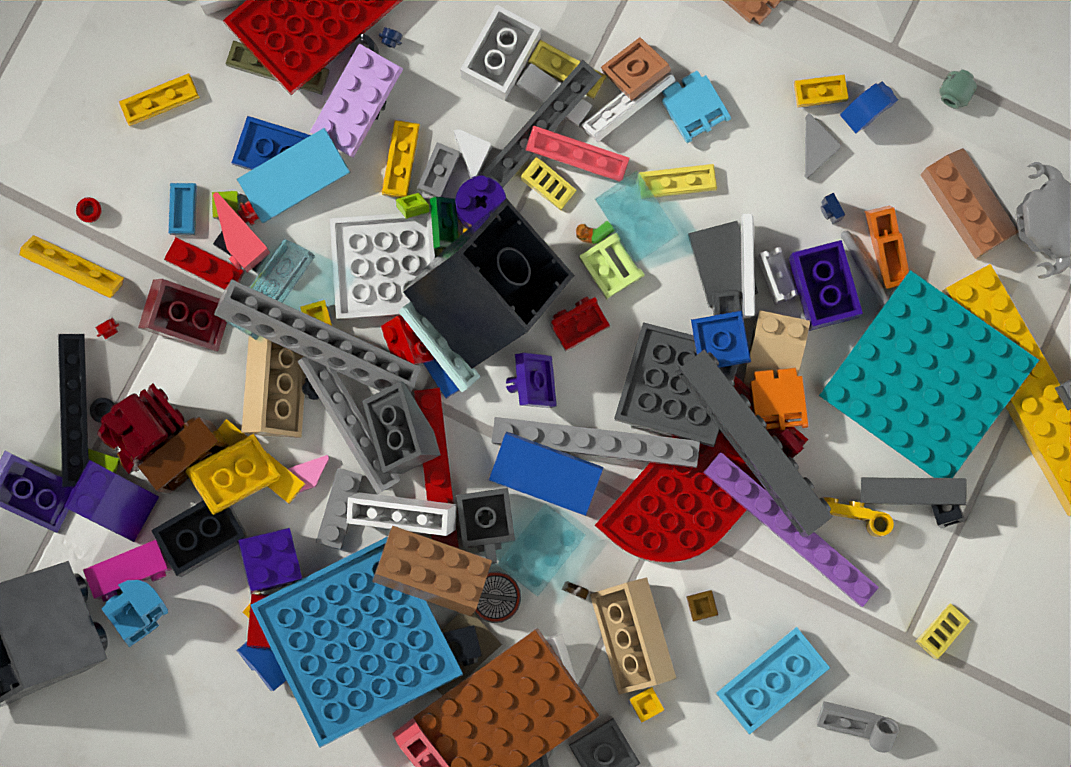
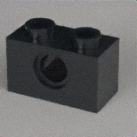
(469, 643)

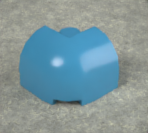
(135, 610)

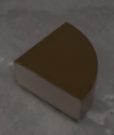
(575, 590)

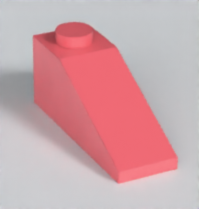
(240, 240)
(418, 746)

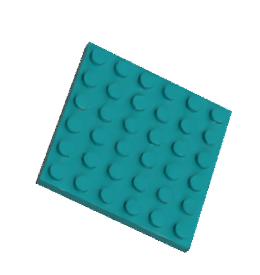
(928, 377)

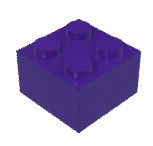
(270, 561)

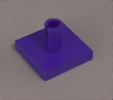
(533, 380)

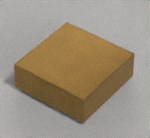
(702, 605)

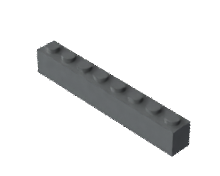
(754, 443)

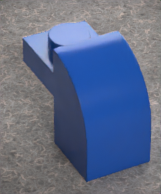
(868, 106)

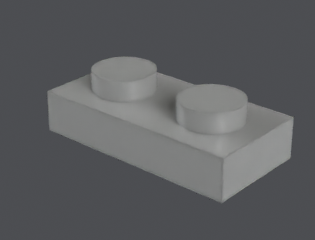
(438, 170)

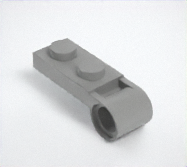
(878, 729)

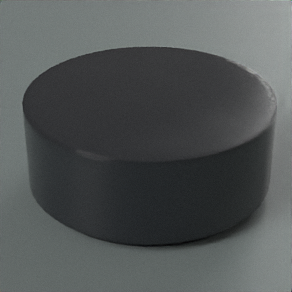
(100, 408)

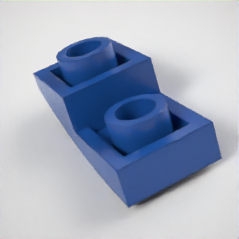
(264, 663)

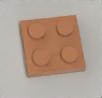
(635, 68)

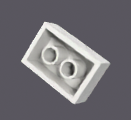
(500, 52)

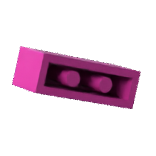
(136, 564)

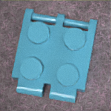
(694, 105)

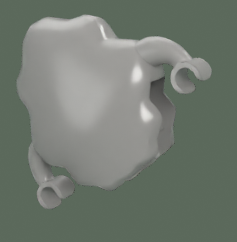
(1046, 219)

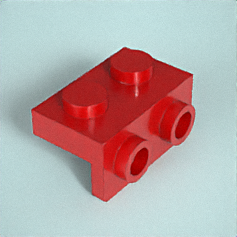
(579, 323)
(404, 342)

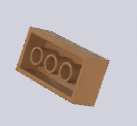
(432, 571)

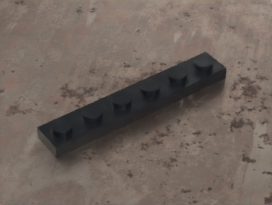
(72, 407)

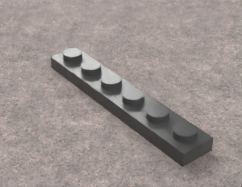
(547, 117)

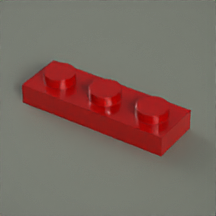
(202, 264)

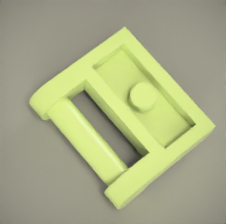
(605, 271)

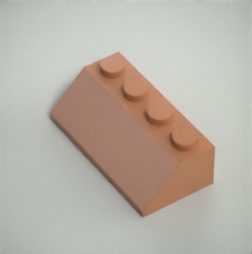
(969, 202)

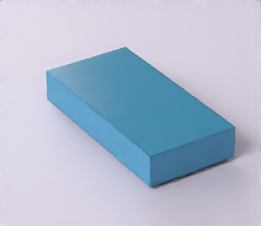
(182, 208)

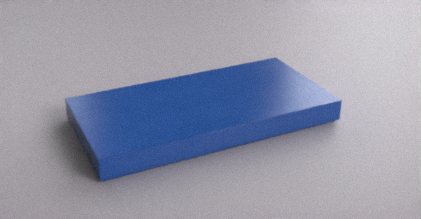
(546, 473)

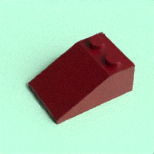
(182, 315)

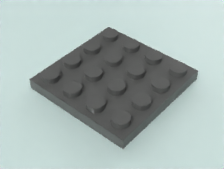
(655, 393)

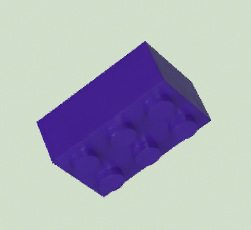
(825, 285)

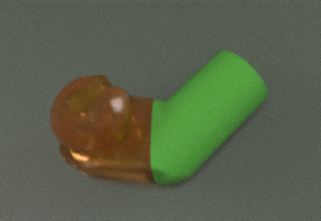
(593, 235)

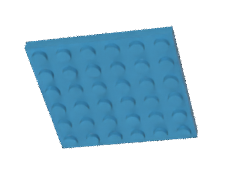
(353, 645)

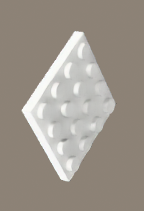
(377, 261)

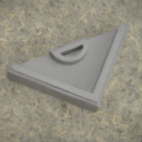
(818, 145)

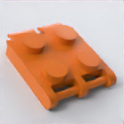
(779, 398)

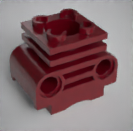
(140, 425)

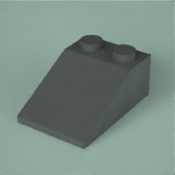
(399, 430)

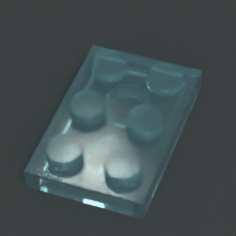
(637, 216)
(541, 550)

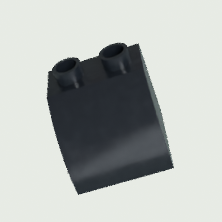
(489, 284)

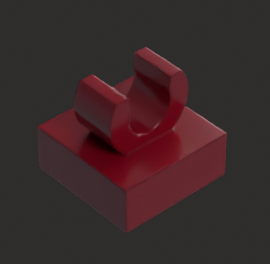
(790, 444)

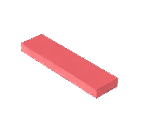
(577, 153)

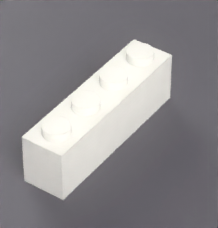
(402, 512)

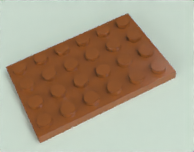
(508, 709)

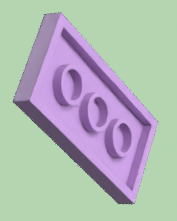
(357, 99)

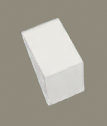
(473, 151)

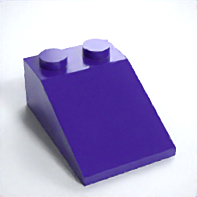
(32, 492)
(111, 501)

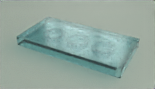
(280, 274)

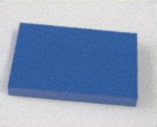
(263, 141)

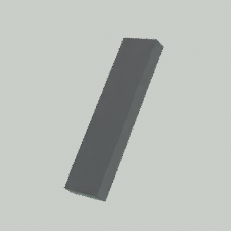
(913, 491)

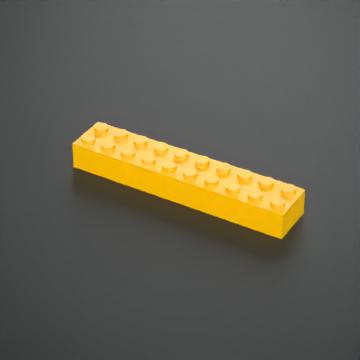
(1036, 404)

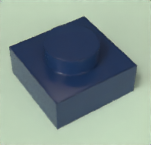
(832, 209)

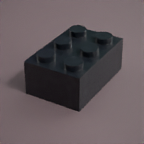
(198, 537)

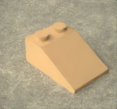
(776, 344)

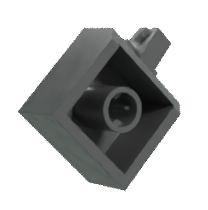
(500, 528)

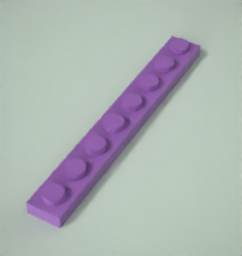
(811, 548)

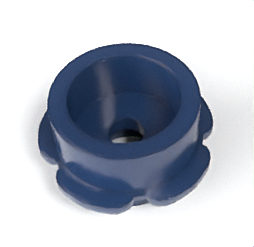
(390, 37)

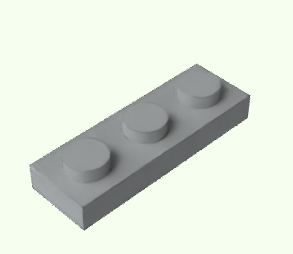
(334, 525)

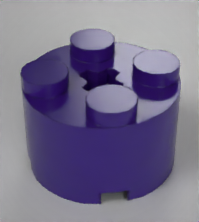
(477, 190)

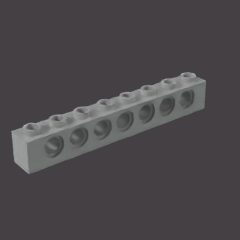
(314, 338)

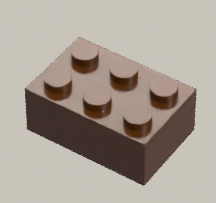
(168, 465)

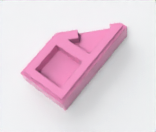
(310, 472)

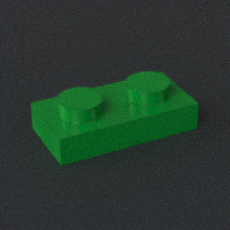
(443, 221)

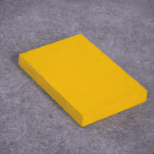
(233, 474)

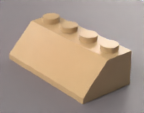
(273, 390)
(633, 636)

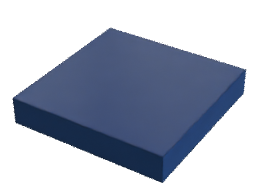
(723, 337)

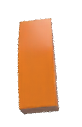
(887, 245)

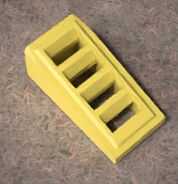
(546, 170)
(936, 624)

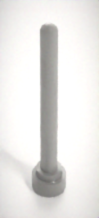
(865, 267)

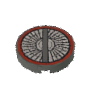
(499, 598)

